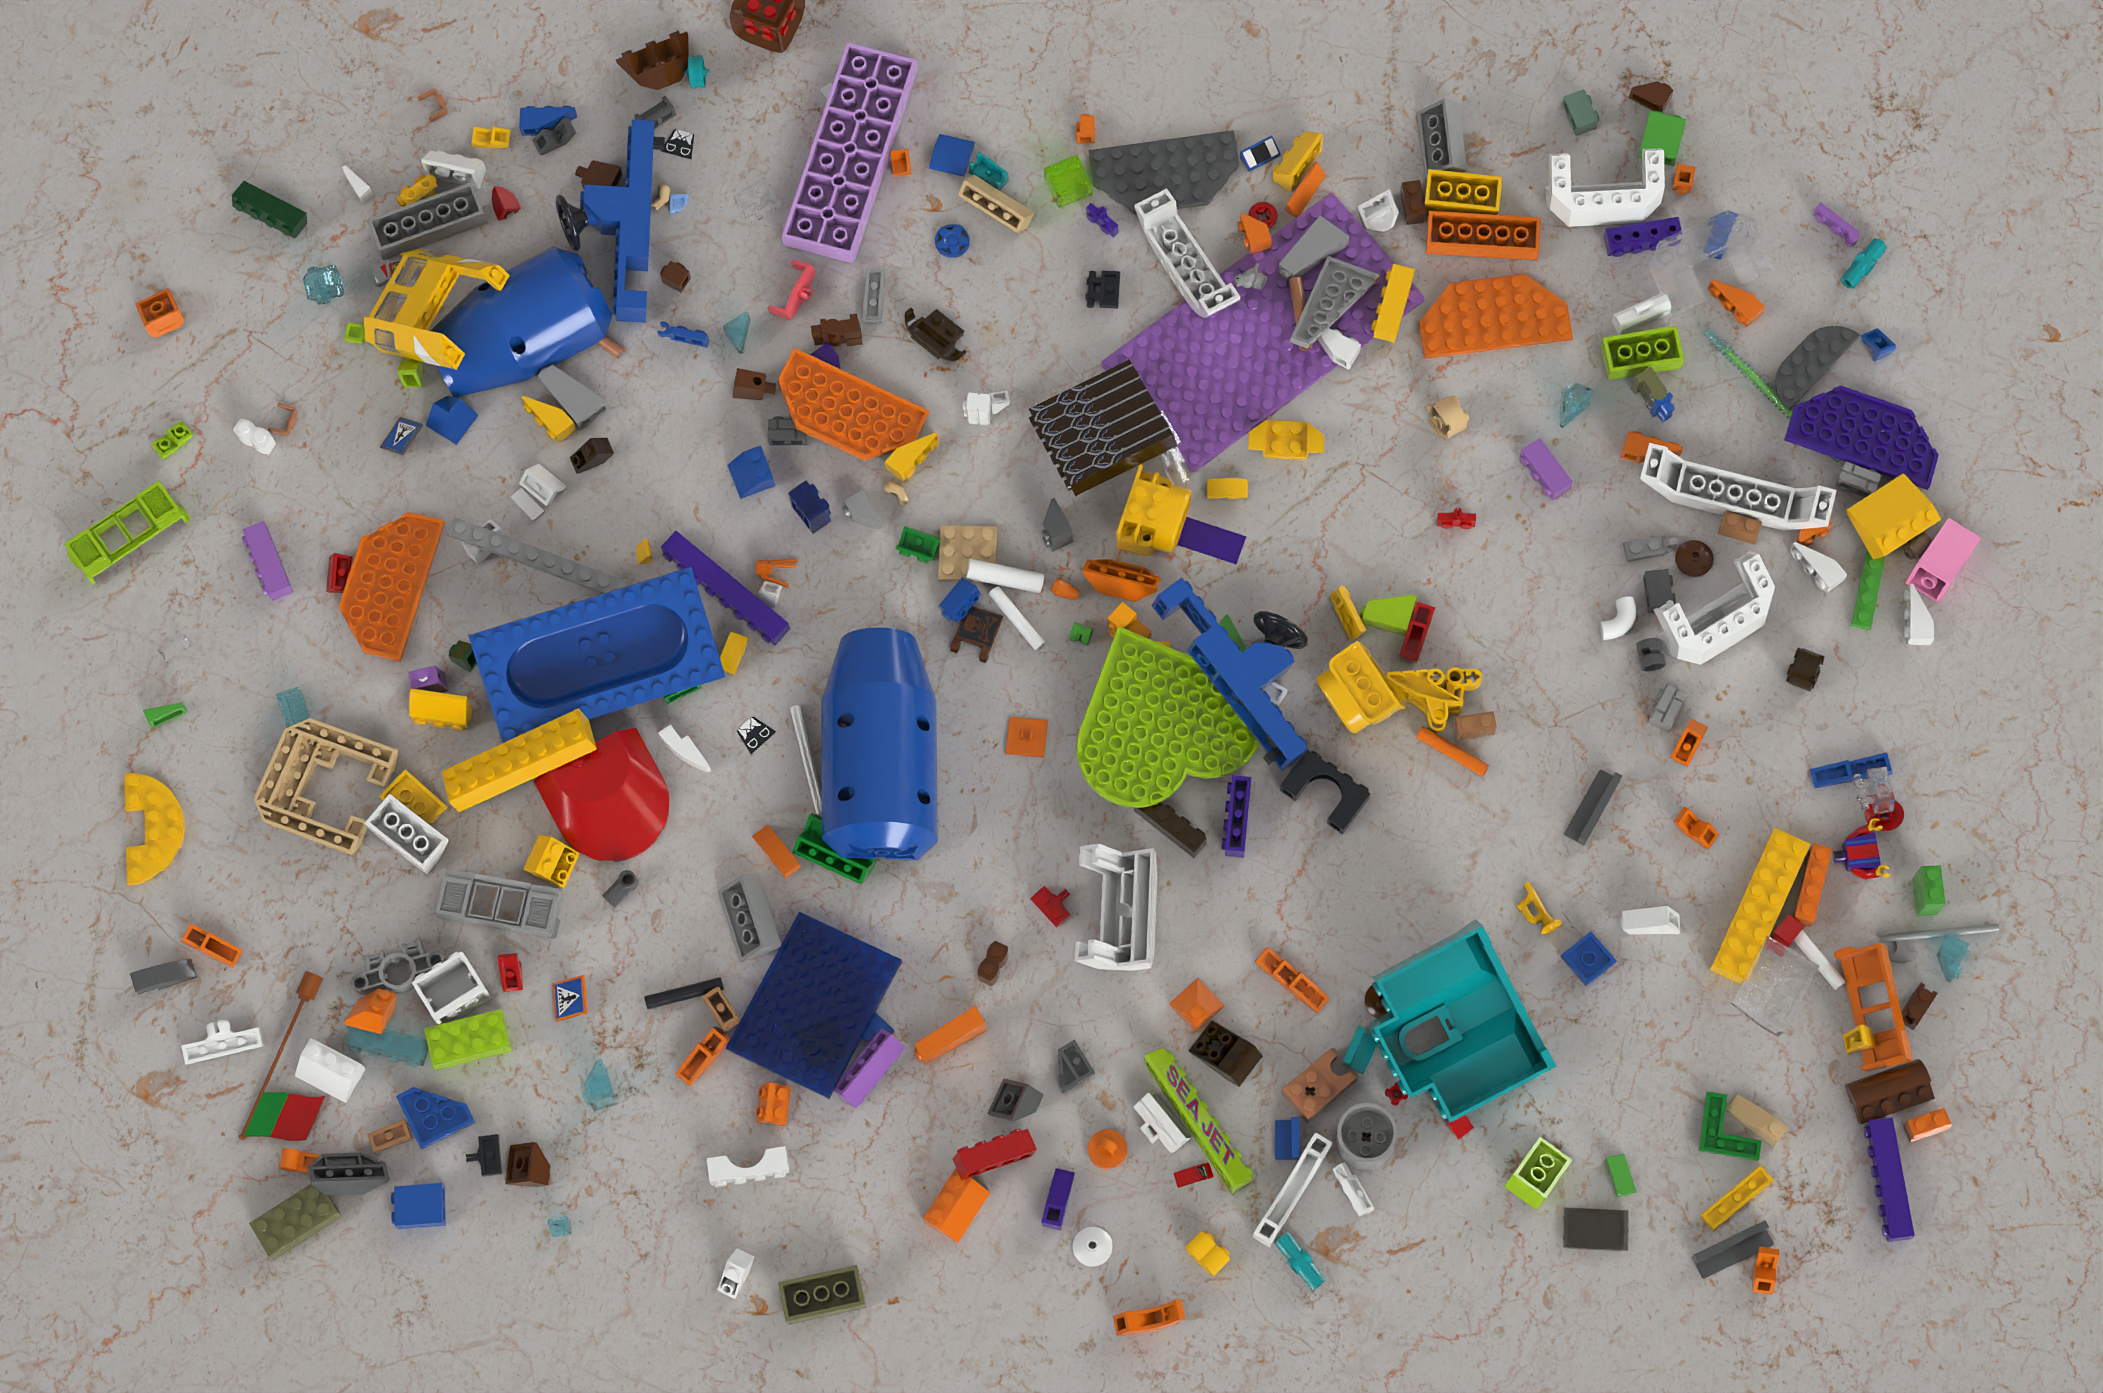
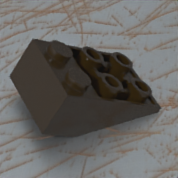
(1226, 1053)

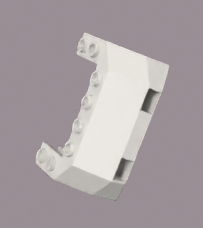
(1605, 202)
(1722, 620)
(1126, 909)

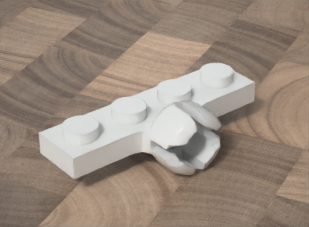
(221, 1042)

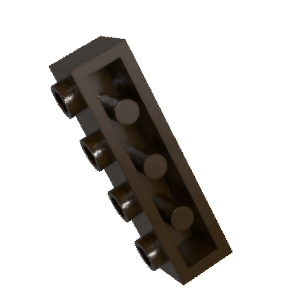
(1174, 827)

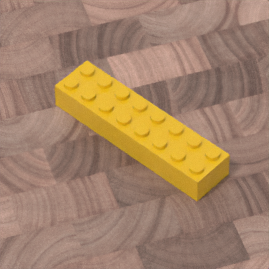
(518, 760)
(1760, 904)

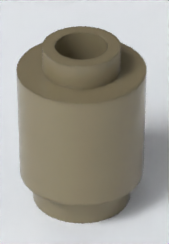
(1917, 546)

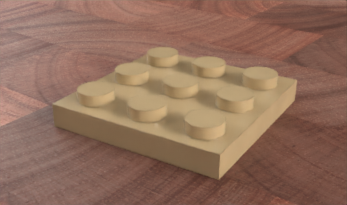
(965, 543)

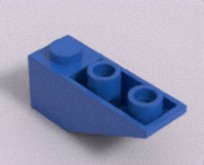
(535, 119)

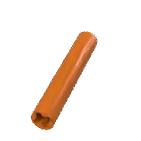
(1452, 751)

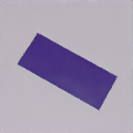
(1211, 540)

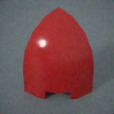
(504, 202)

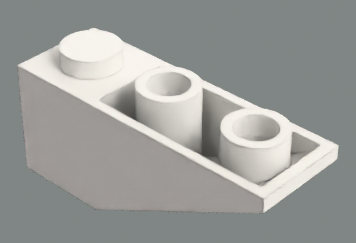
(1340, 348)
(1821, 567)
(1919, 621)

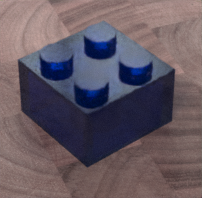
(809, 506)

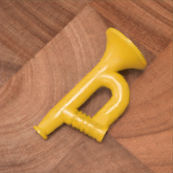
(1549, 923)

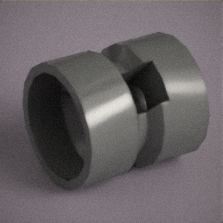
(1650, 654)

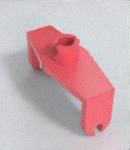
(798, 293)

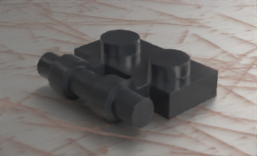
(1109, 289)

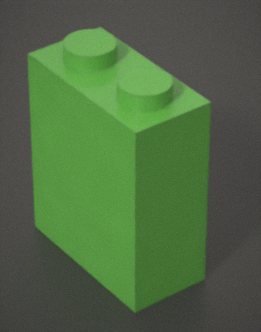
(1665, 133)
(1928, 890)

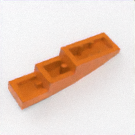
(1292, 980)

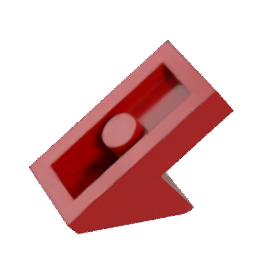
(1788, 930)
(510, 972)

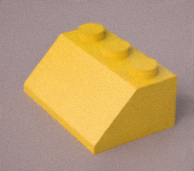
(1298, 160)
(440, 709)

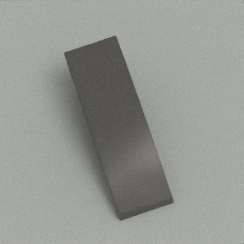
(162, 975)

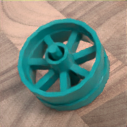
(697, 71)

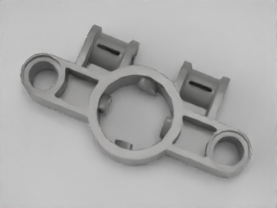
(378, 964)

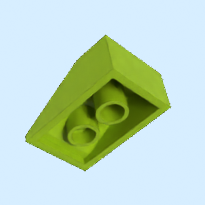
(1538, 1173)

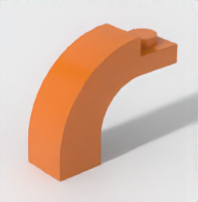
(1149, 1319)

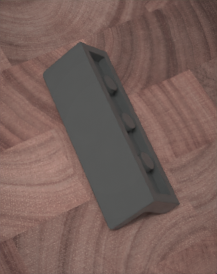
(1592, 806)
(1732, 1250)

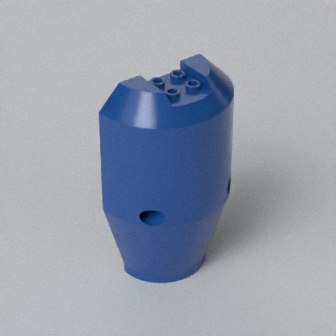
(532, 323)

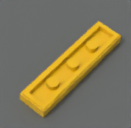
(1736, 1198)

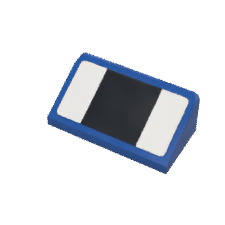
(1260, 153)

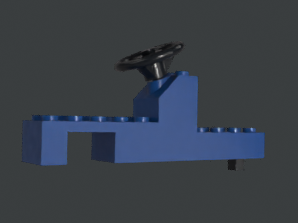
(623, 214)
(1245, 674)

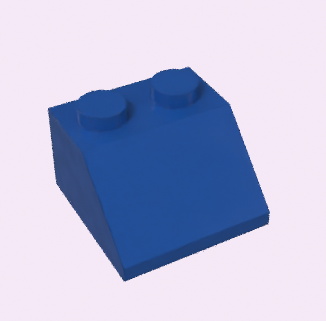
(751, 472)

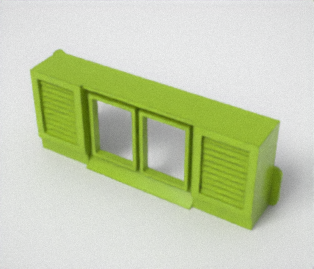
(93, 556)

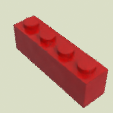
(994, 1154)

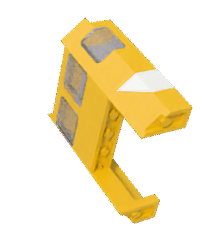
(414, 298)

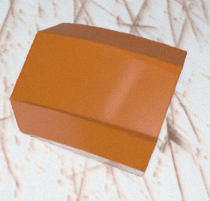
(160, 313)

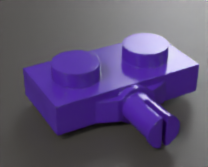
(1100, 217)

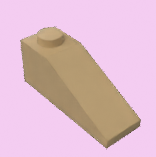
(1757, 1120)

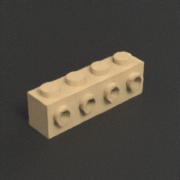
(996, 203)

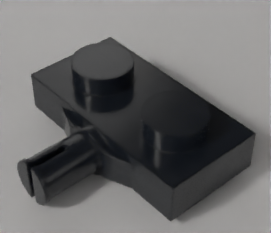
(488, 1155)

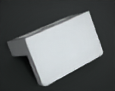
(541, 483)

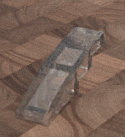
(1172, 460)

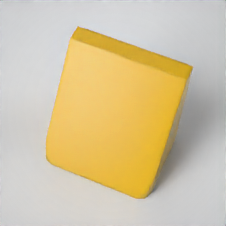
(644, 552)

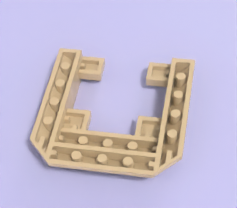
(291, 768)

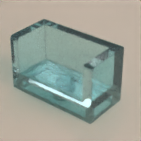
(292, 706)

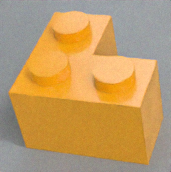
(1126, 618)

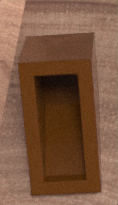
(1652, 95)

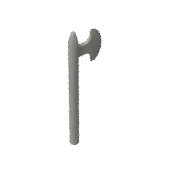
(1902, 954)

